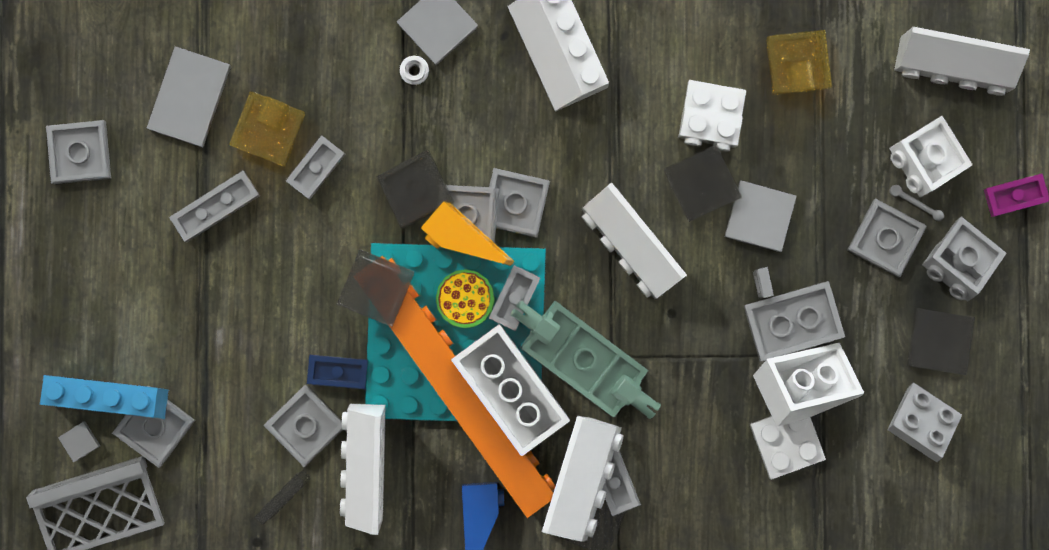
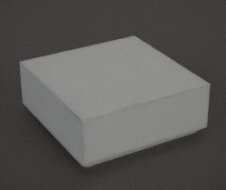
(763, 283)
(79, 441)

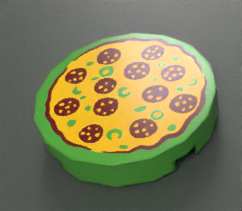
(465, 298)

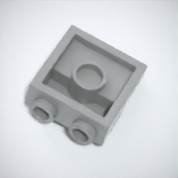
(964, 260)

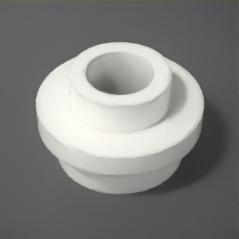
(414, 61)

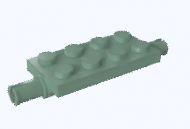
(584, 359)

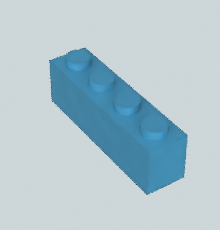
(104, 396)

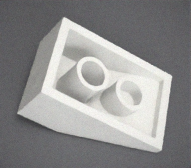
(807, 383)

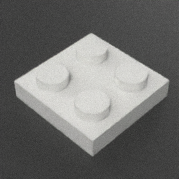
(787, 446)

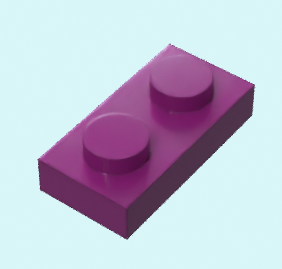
(1016, 195)

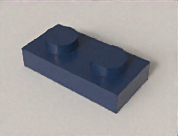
(337, 371)

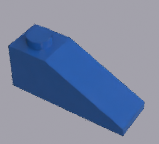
(480, 512)

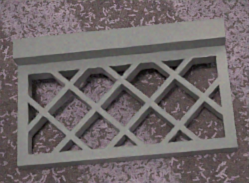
(95, 482)

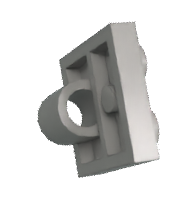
(924, 422)

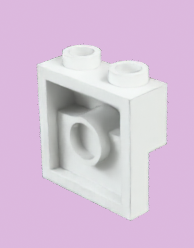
(712, 115)
(930, 157)

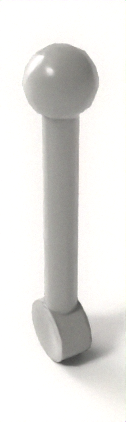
(896, 190)

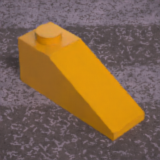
(454, 231)

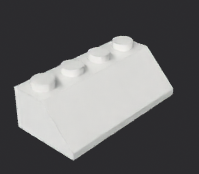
(559, 50)
(960, 60)
(633, 242)
(510, 390)
(363, 467)
(582, 479)

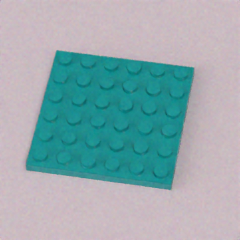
(391, 371)

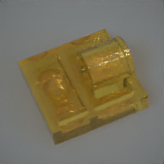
(799, 62)
(267, 128)

